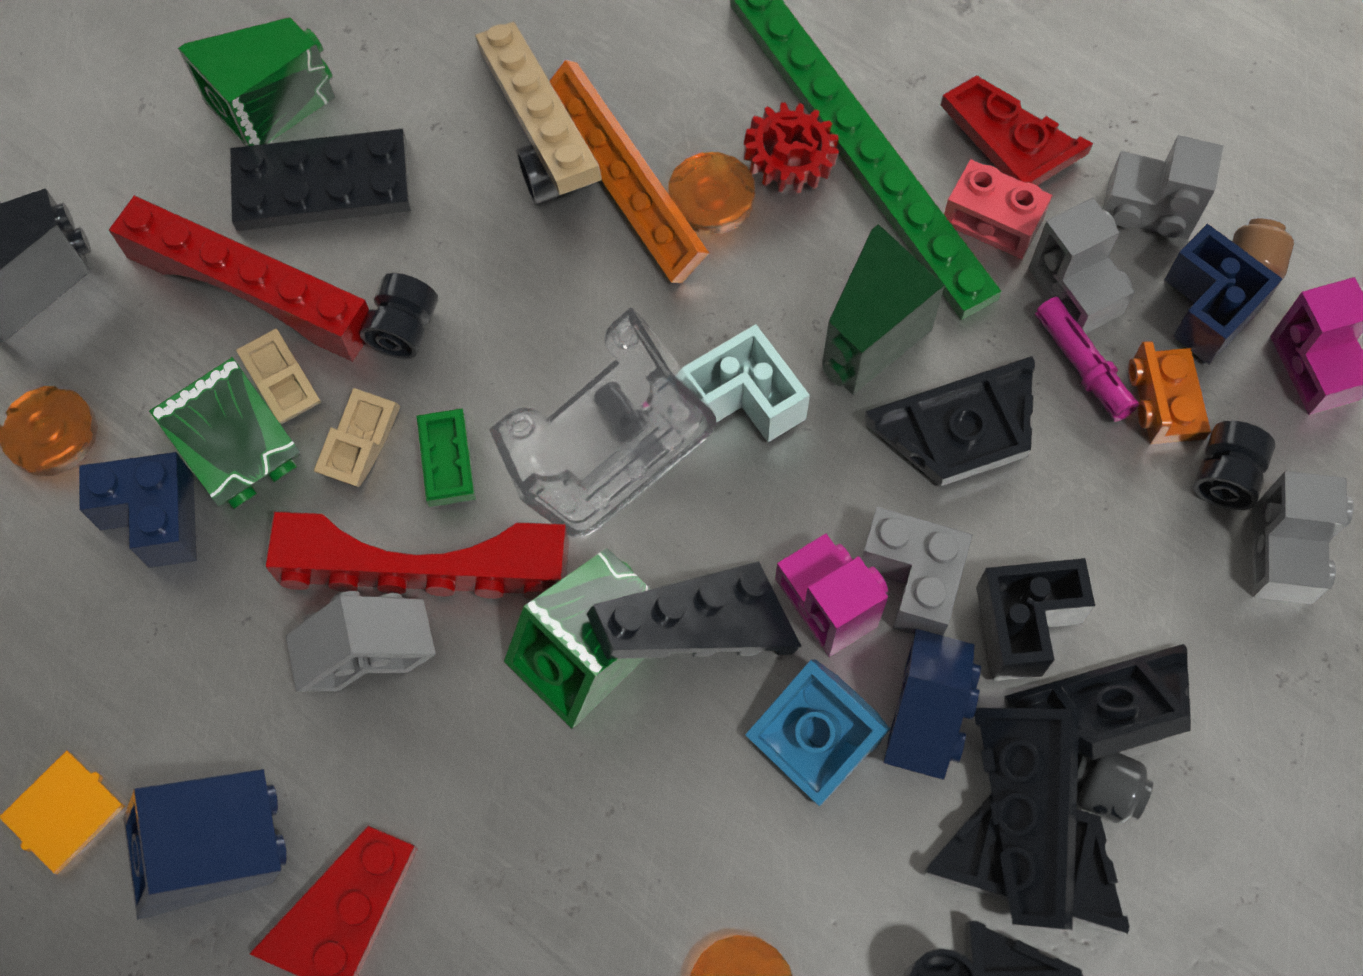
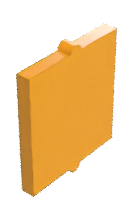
(61, 812)

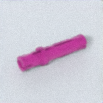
(1097, 373)

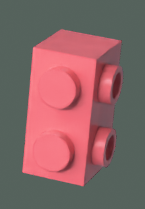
(997, 208)

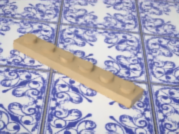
(538, 108)

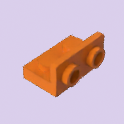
(1168, 395)

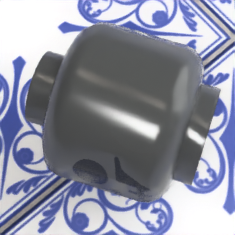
(1113, 787)

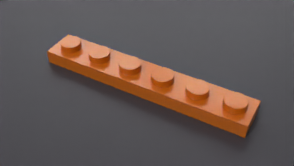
(630, 177)

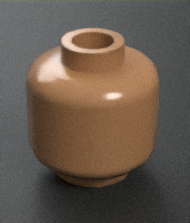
(1267, 243)

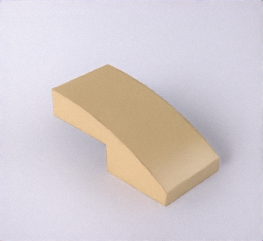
(278, 376)
(359, 438)

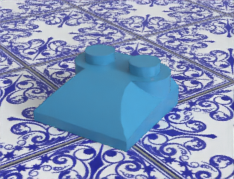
(818, 731)

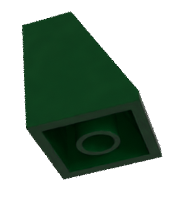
(880, 313)

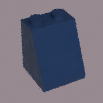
(201, 840)

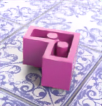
(1322, 345)
(833, 593)

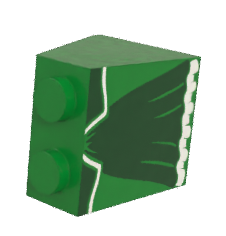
(260, 78)
(227, 434)
(557, 646)

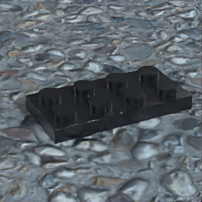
(319, 179)

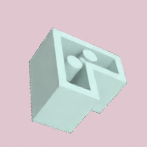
(752, 377)

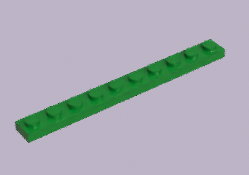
(870, 155)

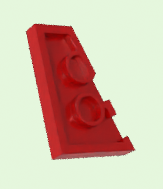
(1010, 135)
(342, 912)

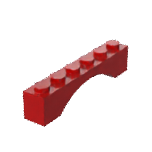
(184, 248)
(517, 561)

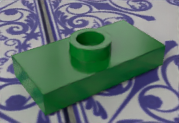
(445, 457)

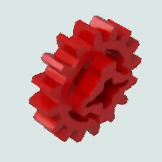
(795, 147)

